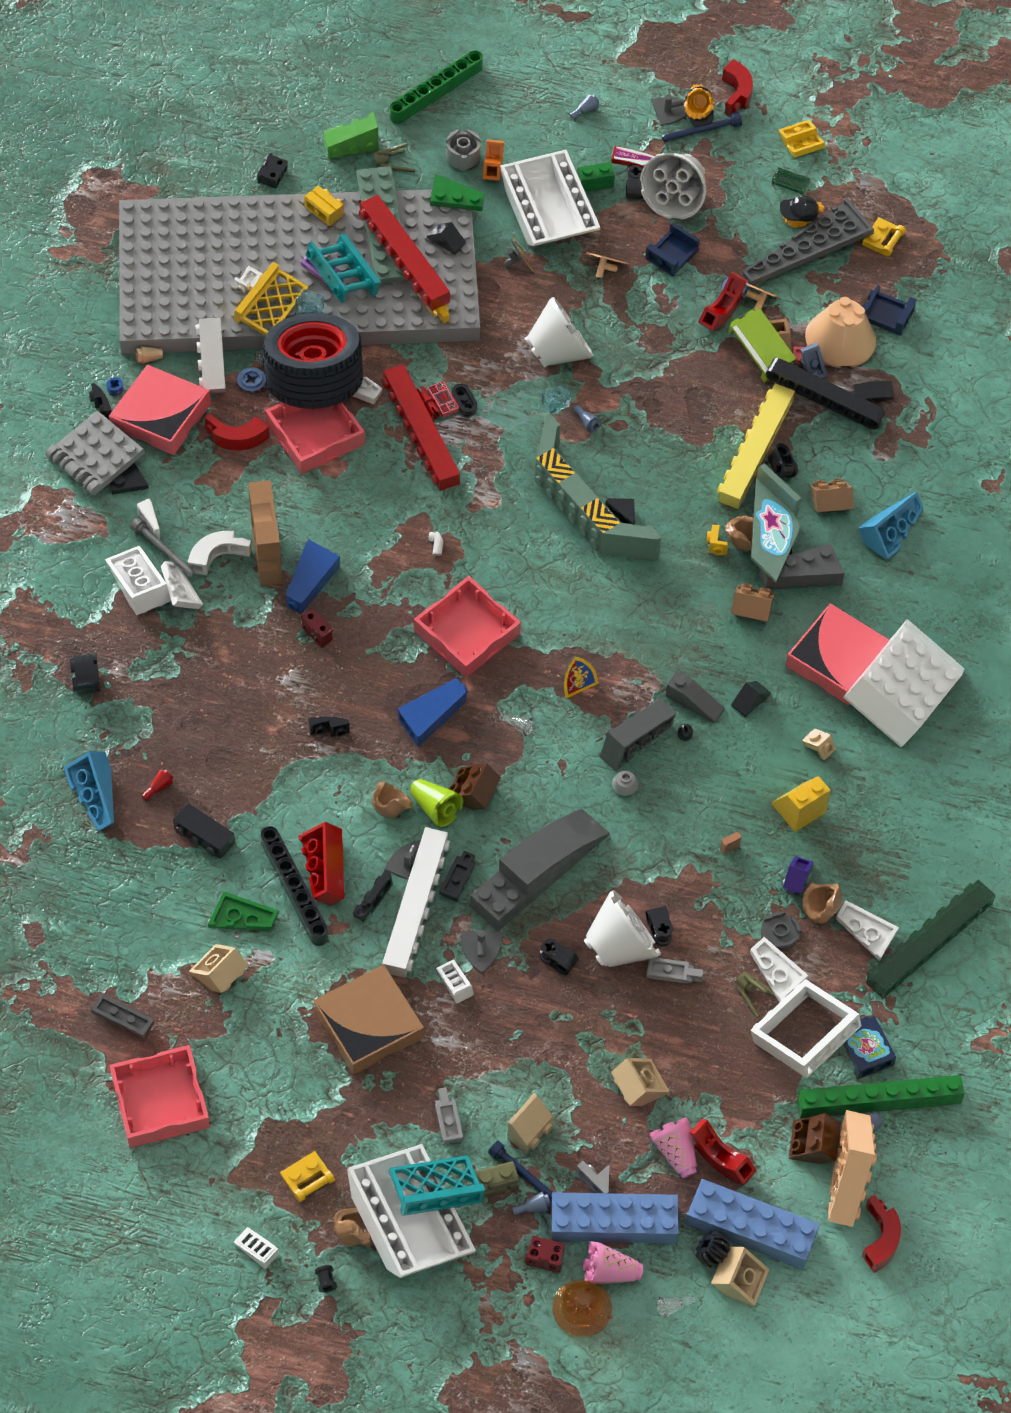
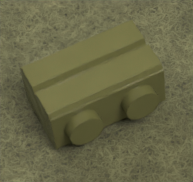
(498, 1178)

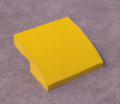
(801, 138)

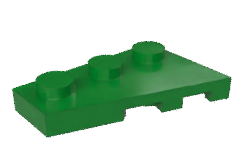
(455, 195)
(240, 913)

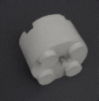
(463, 149)

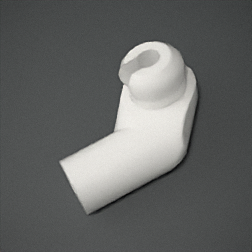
(438, 543)

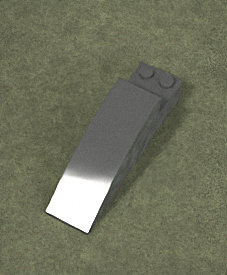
(535, 866)

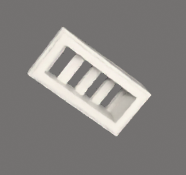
(147, 513)
(460, 992)
(264, 1261)

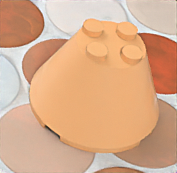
(842, 334)

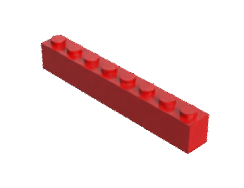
(404, 253)
(421, 427)

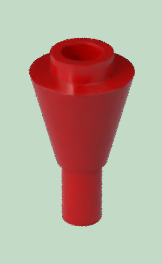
(161, 781)

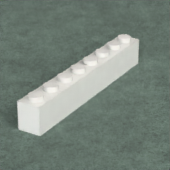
(415, 902)

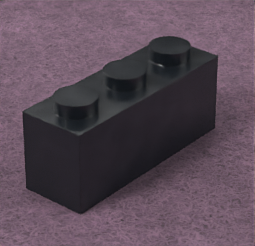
(203, 831)

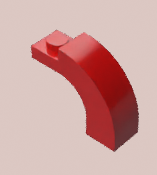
(741, 79)
(725, 305)
(237, 438)
(720, 1156)
(882, 1251)

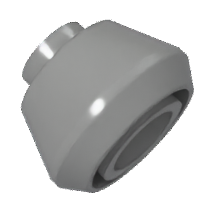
(625, 783)

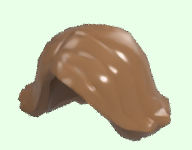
(740, 532)
(390, 801)
(821, 902)
(351, 1228)

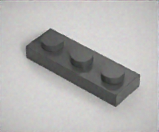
(122, 1016)

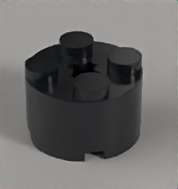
(86, 673)

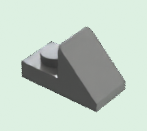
(597, 1183)

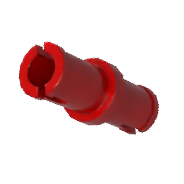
(429, 403)

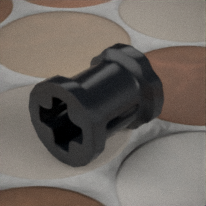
(325, 1278)

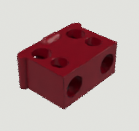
(317, 628)
(545, 1254)

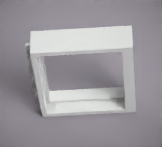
(823, 1049)

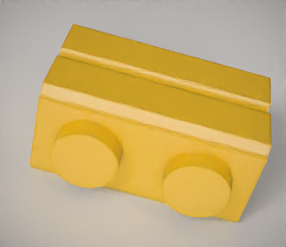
(324, 205)

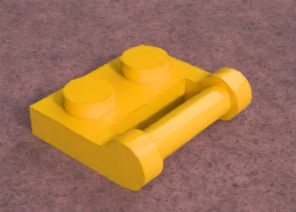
(881, 231)
(304, 1171)

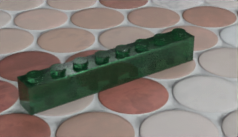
(930, 938)

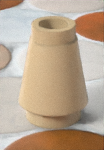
(148, 354)

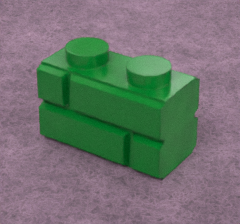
(596, 176)

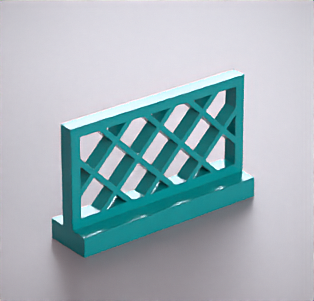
(441, 1197)

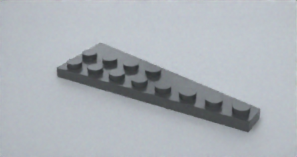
(829, 233)

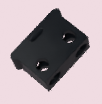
(272, 171)

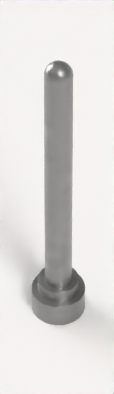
(139, 526)

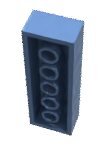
(614, 1217)
(752, 1223)

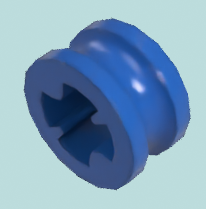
(115, 391)

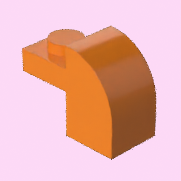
(493, 160)

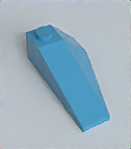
(888, 528)
(93, 783)

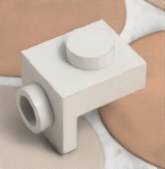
(248, 279)

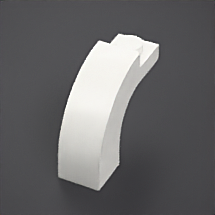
(214, 545)

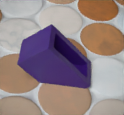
(797, 875)

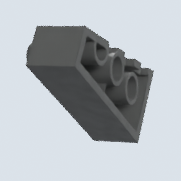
(806, 568)
(636, 733)

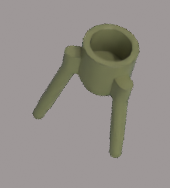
(382, 157)
(748, 983)

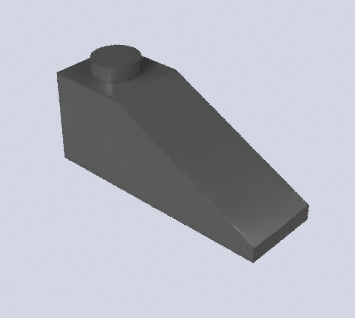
(693, 697)

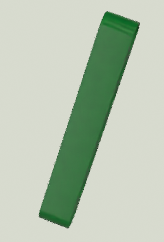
(436, 86)

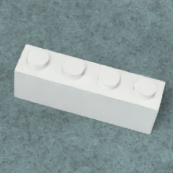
(211, 355)

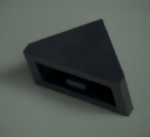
(447, 237)
(622, 509)
(750, 697)

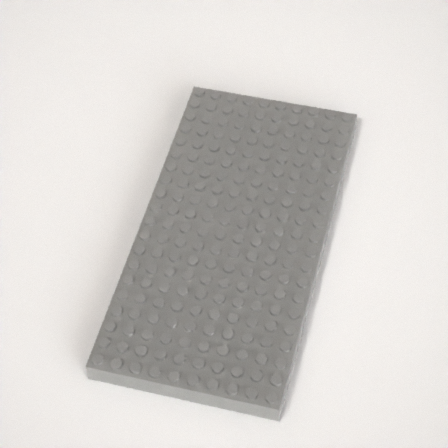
(186, 252)

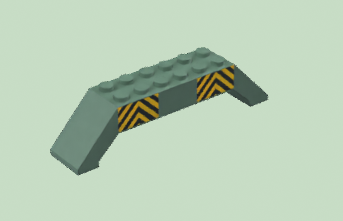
(585, 507)

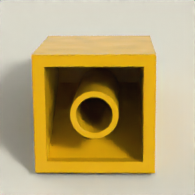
(803, 803)

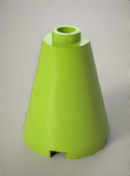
(437, 801)

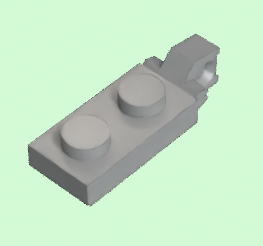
(673, 971)
(448, 1118)

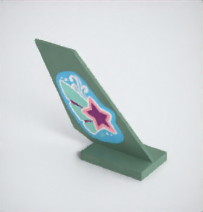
(773, 522)

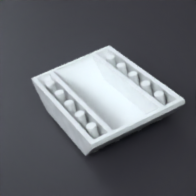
(548, 198)
(904, 683)
(408, 1241)

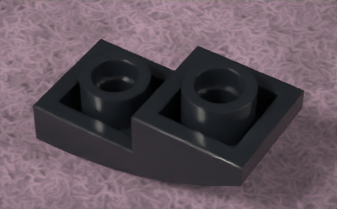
(877, 391)
(100, 400)
(335, 725)

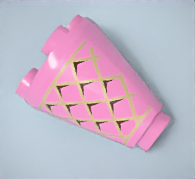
(677, 1146)
(610, 1266)

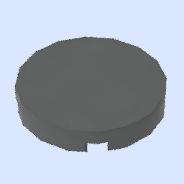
(781, 930)

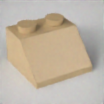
(219, 968)
(639, 1081)
(530, 1124)
(740, 1276)

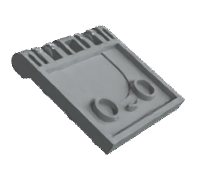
(95, 452)

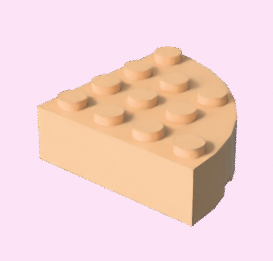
(852, 1168)

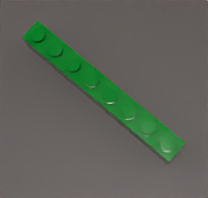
(881, 1096)

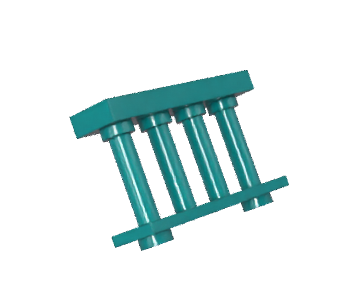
(351, 257)

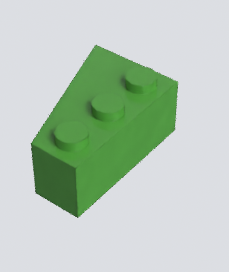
(352, 138)

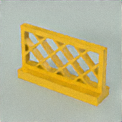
(256, 295)

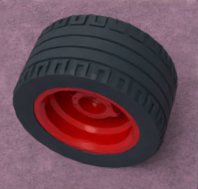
(313, 360)

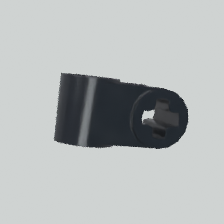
(633, 184)
(782, 461)
(660, 925)
(558, 956)

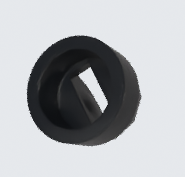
(681, 735)

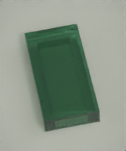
(790, 180)

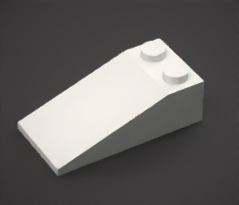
(138, 580)

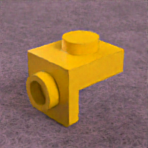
(716, 547)

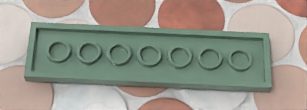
(372, 183)

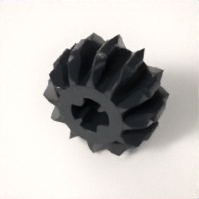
(712, 1249)

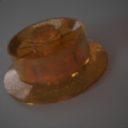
(582, 1308)

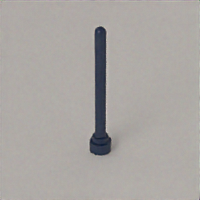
(733, 120)
(498, 1151)

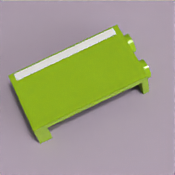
(761, 340)

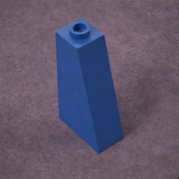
(311, 575)
(431, 710)

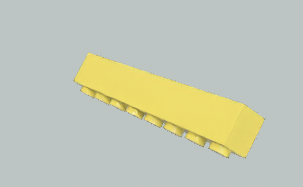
(756, 446)

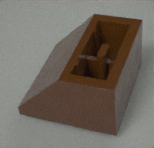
(475, 785)
(815, 1139)

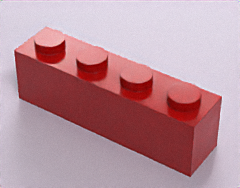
(325, 862)

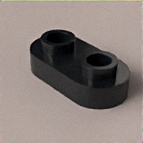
(466, 400)

